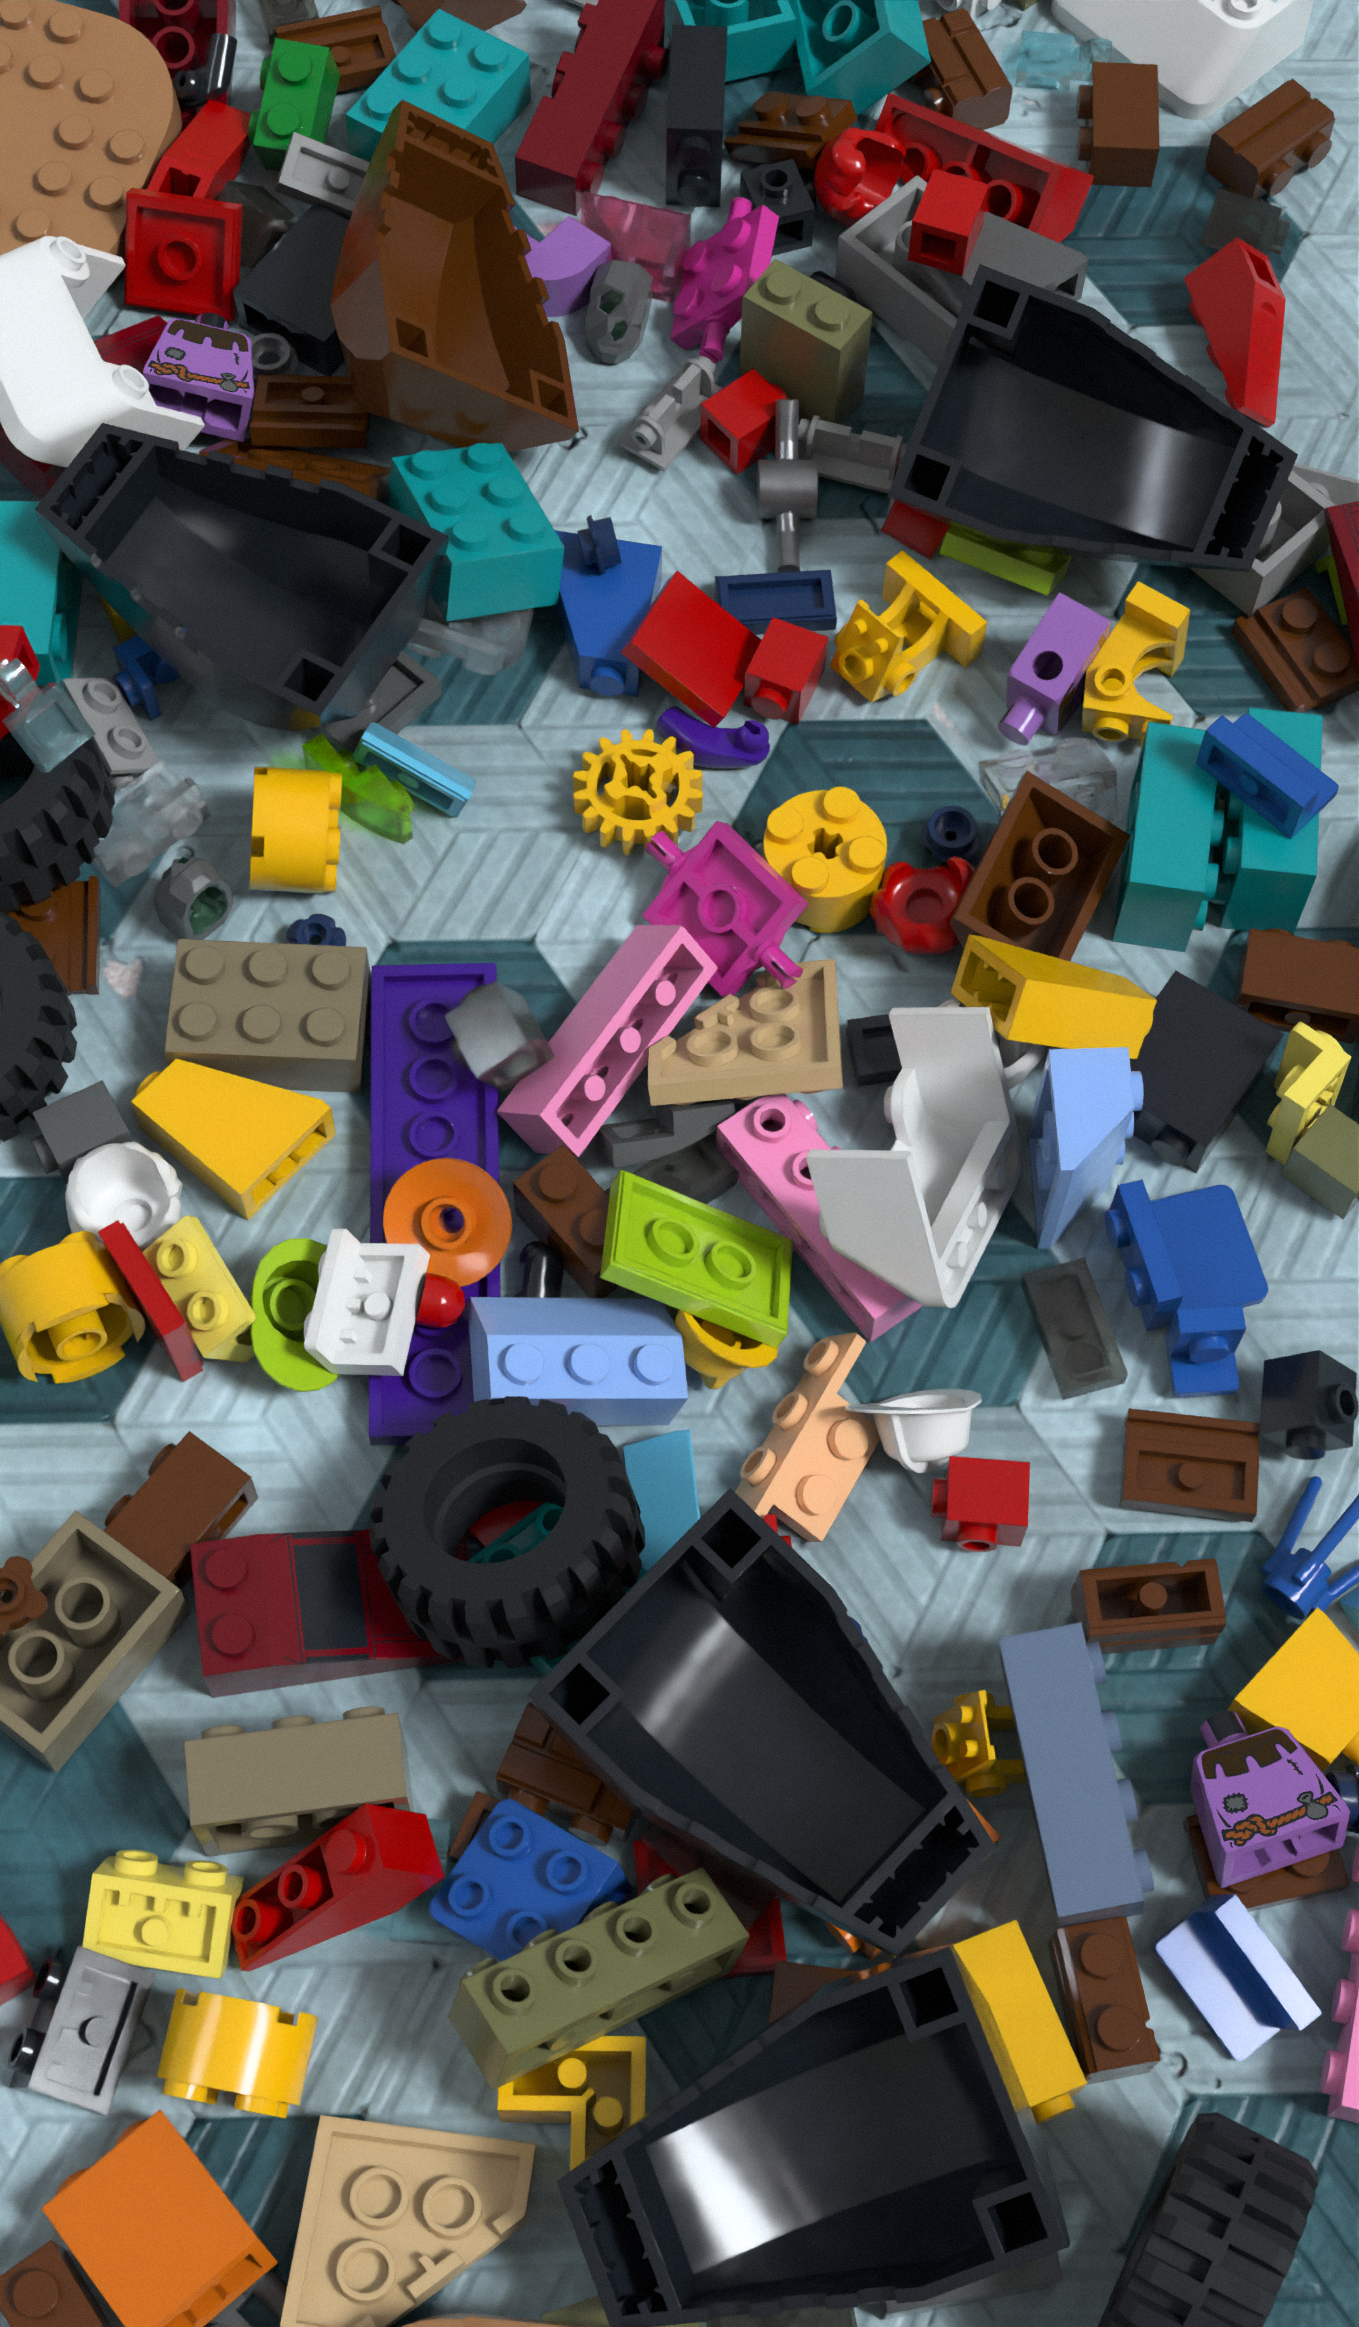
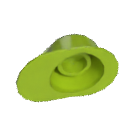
(281, 1301)

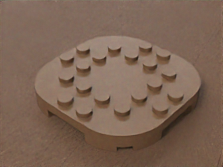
(79, 123)

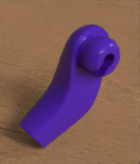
(716, 745)

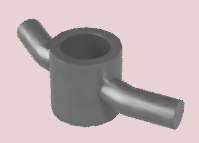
(787, 486)

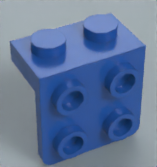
(1183, 1251)
(523, 1881)

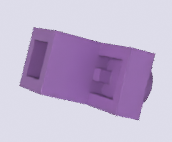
(567, 265)

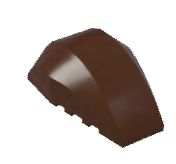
(440, 296)

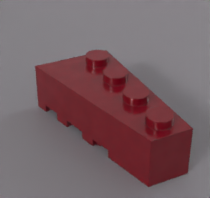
(592, 102)

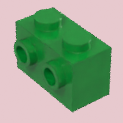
(297, 98)

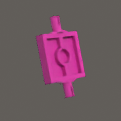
(720, 275)
(728, 905)

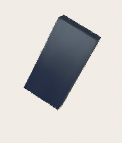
(794, 597)

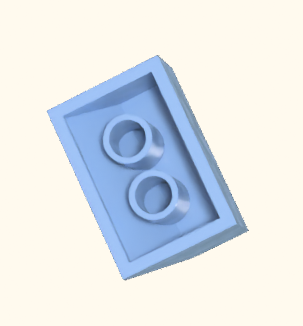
(1078, 1133)
(594, 1355)

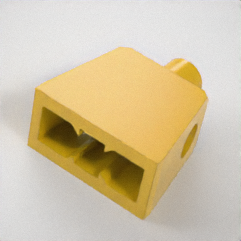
(1309, 1691)

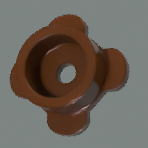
(26, 1601)

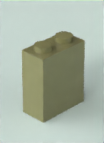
(806, 342)

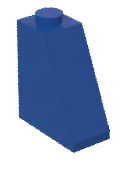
(604, 611)

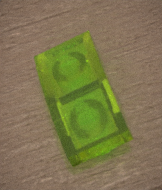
(367, 795)

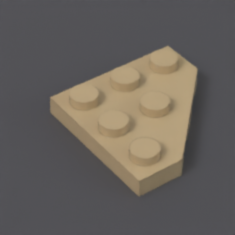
(756, 1044)
(398, 2218)

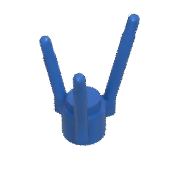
(1298, 1580)

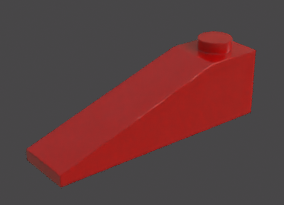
(1022, 182)

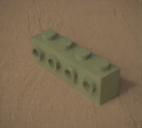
(595, 1975)

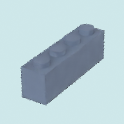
(1072, 1777)

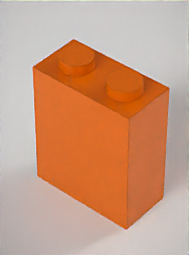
(158, 2230)

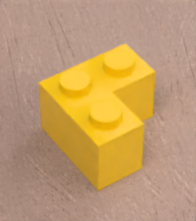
(591, 2087)

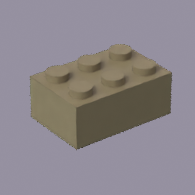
(272, 1012)
(97, 1636)
(293, 1779)

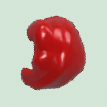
(857, 173)
(918, 904)

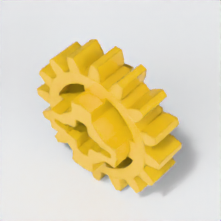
(638, 790)

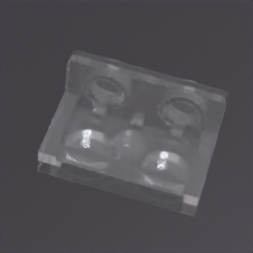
(482, 641)
(1071, 766)
(147, 821)

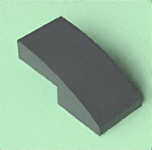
(669, 1132)

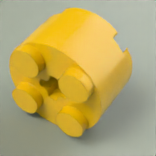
(295, 830)
(829, 853)
(67, 1310)
(236, 2050)

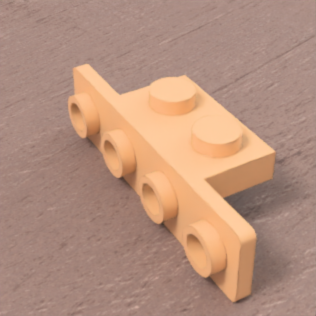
(813, 1447)

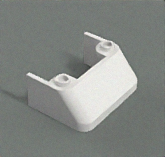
(1201, 47)
(50, 369)
(939, 1192)

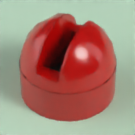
(440, 1302)

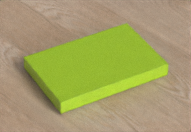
(697, 1259)

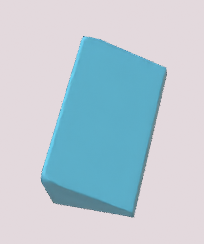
(414, 769)
(665, 1490)

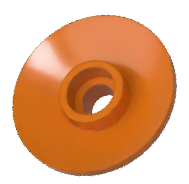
(417, 1211)

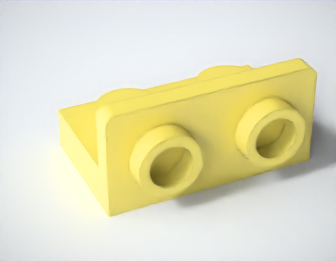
(1307, 1084)
(203, 1291)
(162, 1913)

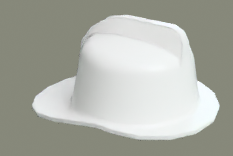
(923, 1426)

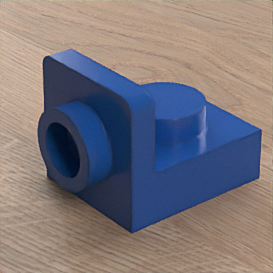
(139, 673)
(1203, 1350)

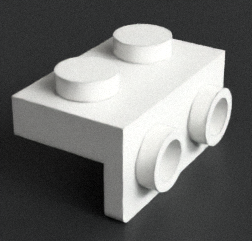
(365, 1305)

